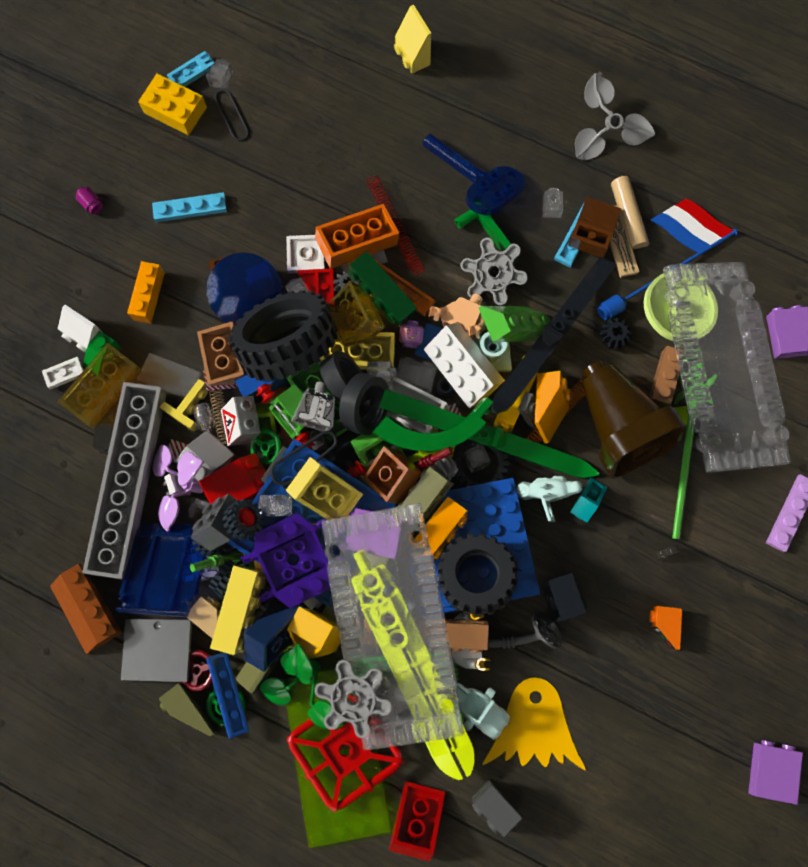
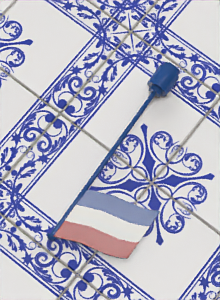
(692, 228)

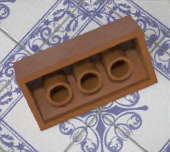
(85, 608)

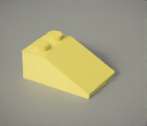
(413, 41)
(323, 491)

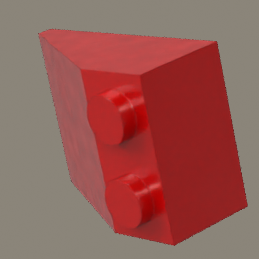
(238, 479)
(417, 821)

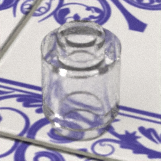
(204, 417)

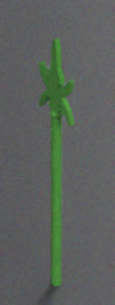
(684, 472)

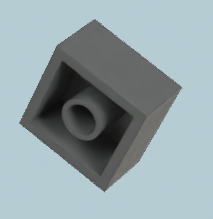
(496, 808)

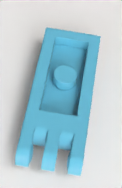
(192, 69)

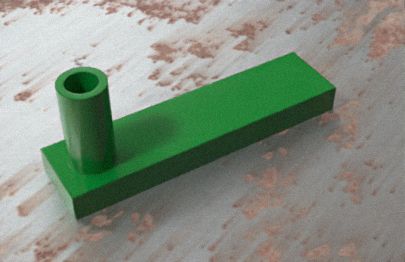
(488, 225)

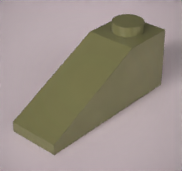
(183, 706)

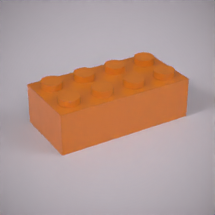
(355, 234)

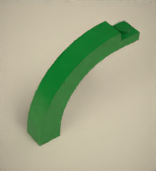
(410, 440)

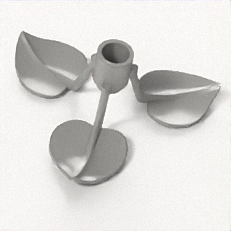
(636, 127)

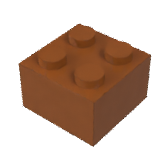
(392, 475)

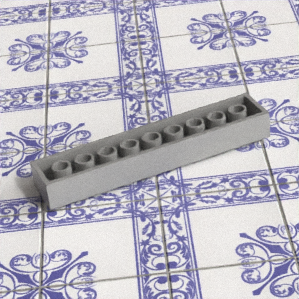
(124, 480)

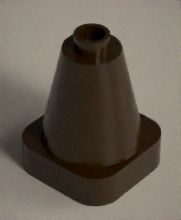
(627, 420)

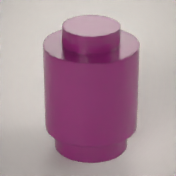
(89, 200)

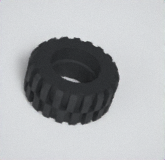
(477, 547)

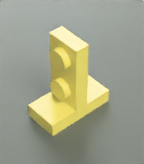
(187, 406)

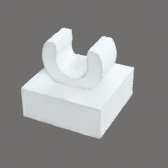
(171, 482)

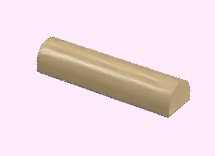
(630, 212)

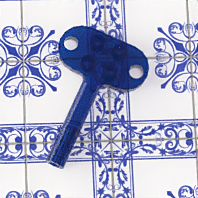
(490, 188)

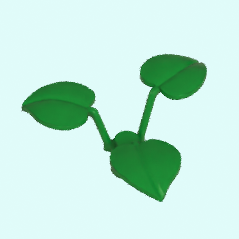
(297, 663)

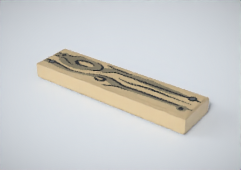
(623, 250)

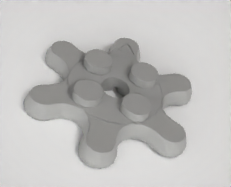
(492, 258)
(343, 709)

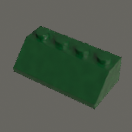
(381, 289)

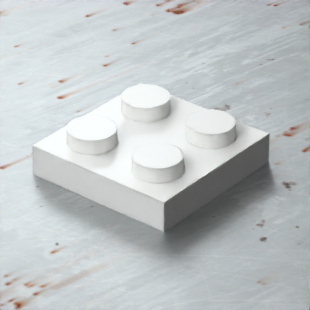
(303, 254)

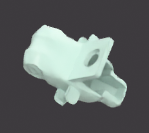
(548, 491)
(481, 711)

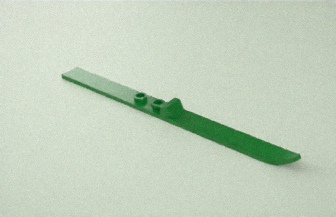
(488, 435)

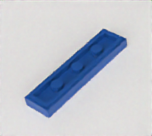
(227, 695)

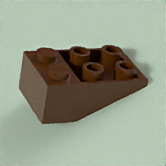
(595, 227)

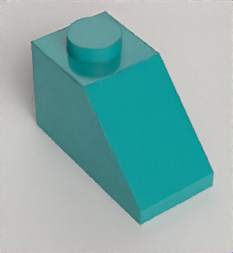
(588, 500)

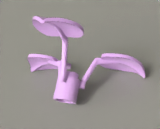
(187, 469)

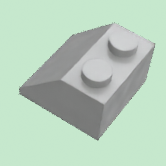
(211, 451)

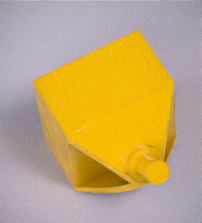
(314, 633)

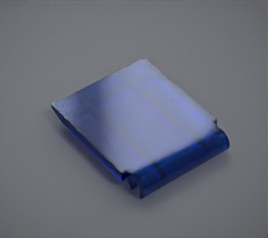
(160, 573)

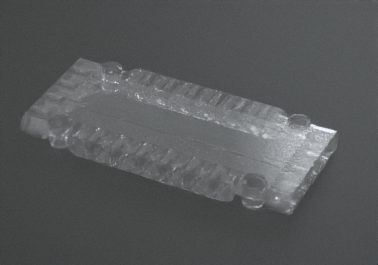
(726, 366)
(394, 622)

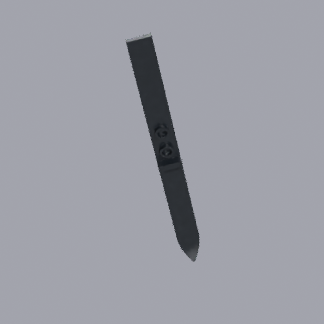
(551, 336)

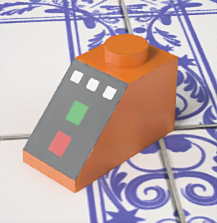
(667, 624)

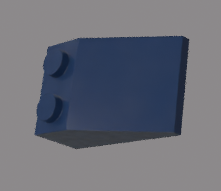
(268, 638)

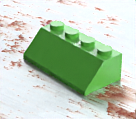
(513, 323)

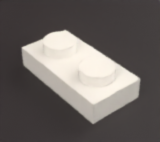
(63, 373)

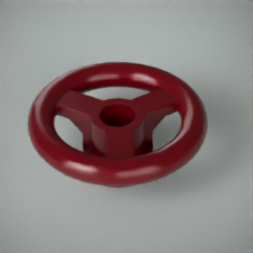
(204, 672)

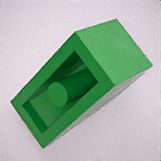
(96, 346)

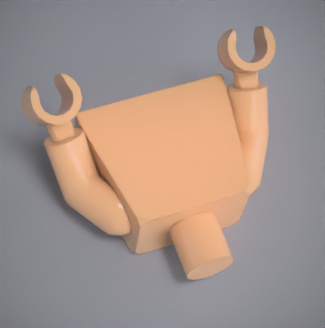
(464, 312)

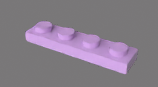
(790, 515)

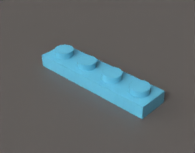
(189, 207)

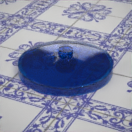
(240, 284)

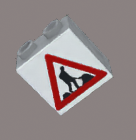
(240, 420)

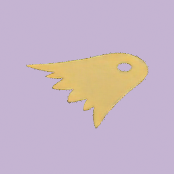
(535, 727)

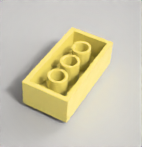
(238, 609)

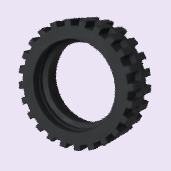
(288, 354)

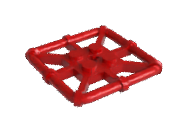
(341, 763)

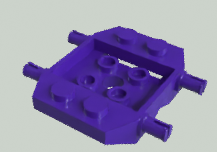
(280, 571)

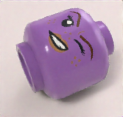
(411, 334)

